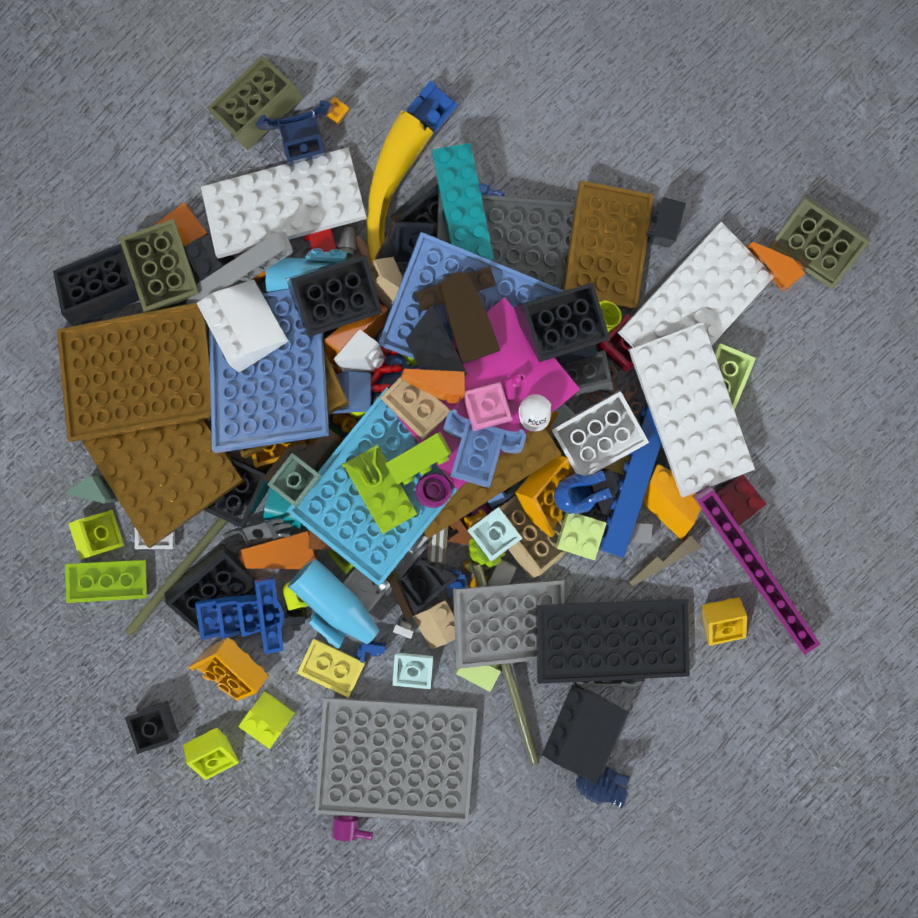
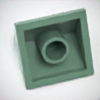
(294, 480)
(94, 489)

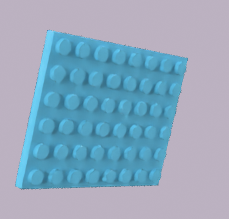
(338, 512)

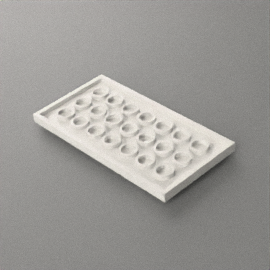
(283, 198)
(706, 288)
(691, 409)

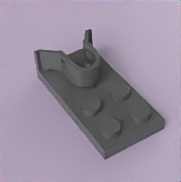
(591, 373)

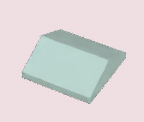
(494, 534)
(412, 670)

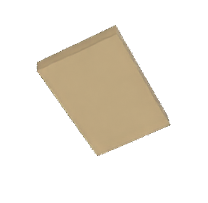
(415, 407)

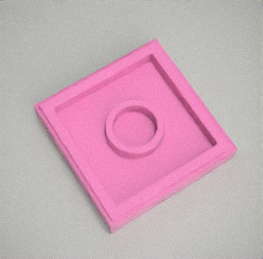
(487, 406)

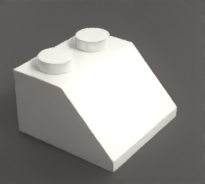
(360, 354)

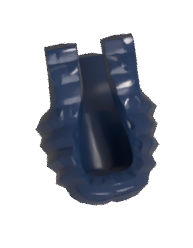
(606, 789)

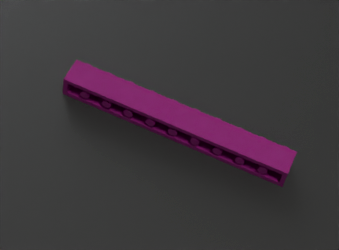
(756, 569)

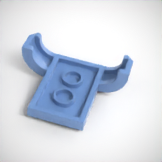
(480, 448)

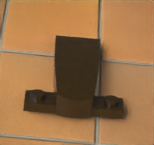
(464, 311)

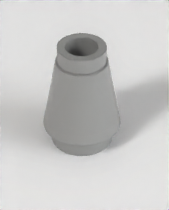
(347, 241)

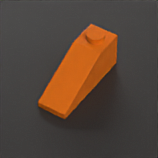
(782, 268)
(440, 384)

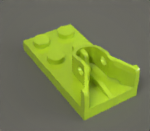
(378, 489)
(105, 581)

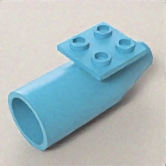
(335, 606)

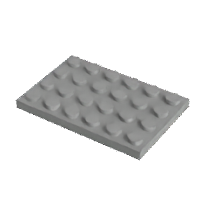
(500, 621)

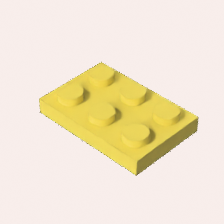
(331, 667)

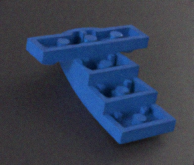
(245, 616)

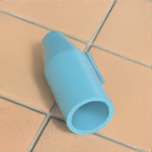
(288, 267)

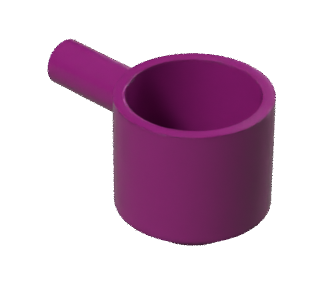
(346, 829)

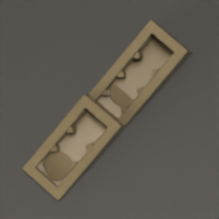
(655, 564)

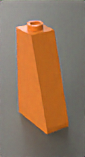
(345, 333)
(280, 553)

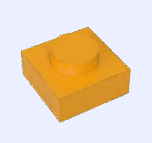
(339, 111)

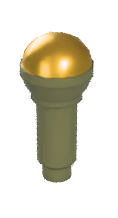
(467, 566)

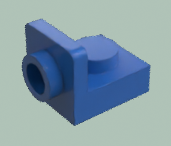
(459, 583)
(373, 647)

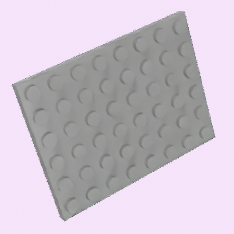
(395, 759)

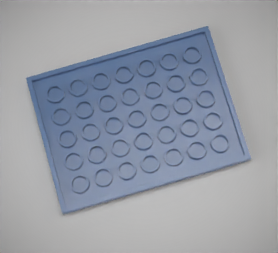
(432, 262)
(275, 397)

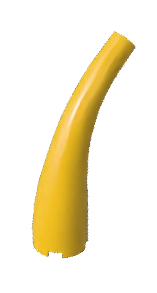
(396, 157)

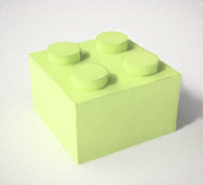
(580, 535)

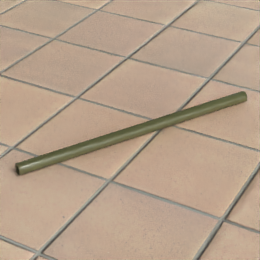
(175, 576)
(513, 689)

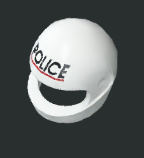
(535, 412)

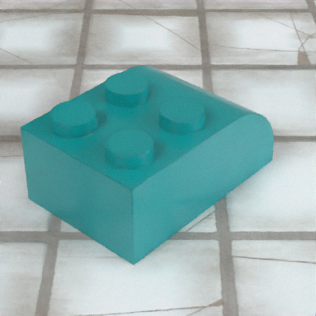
(277, 507)

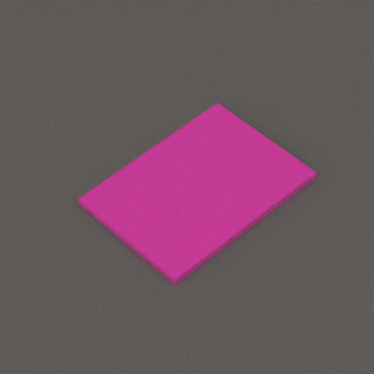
(516, 356)

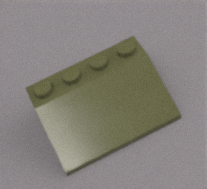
(254, 94)
(820, 241)
(159, 266)

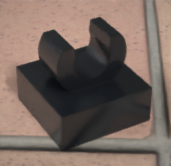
(296, 618)

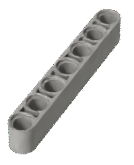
(245, 266)

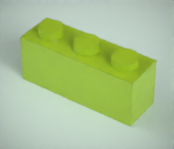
(419, 459)

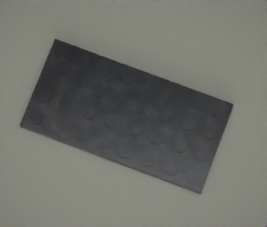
(612, 640)

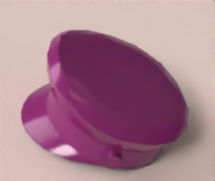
(433, 490)

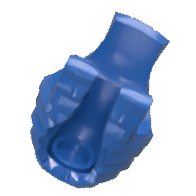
(575, 494)

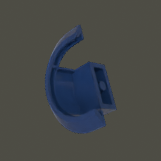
(299, 133)

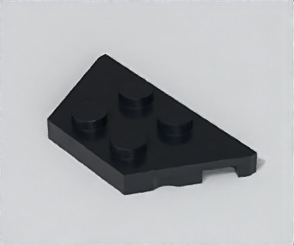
(403, 238)
(432, 345)
(424, 582)

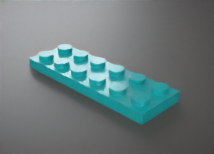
(462, 199)

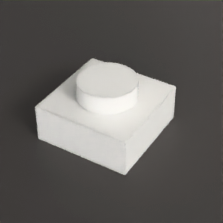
(404, 629)

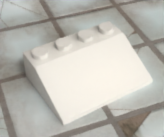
(242, 324)
(600, 434)

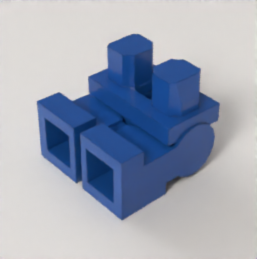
(432, 107)

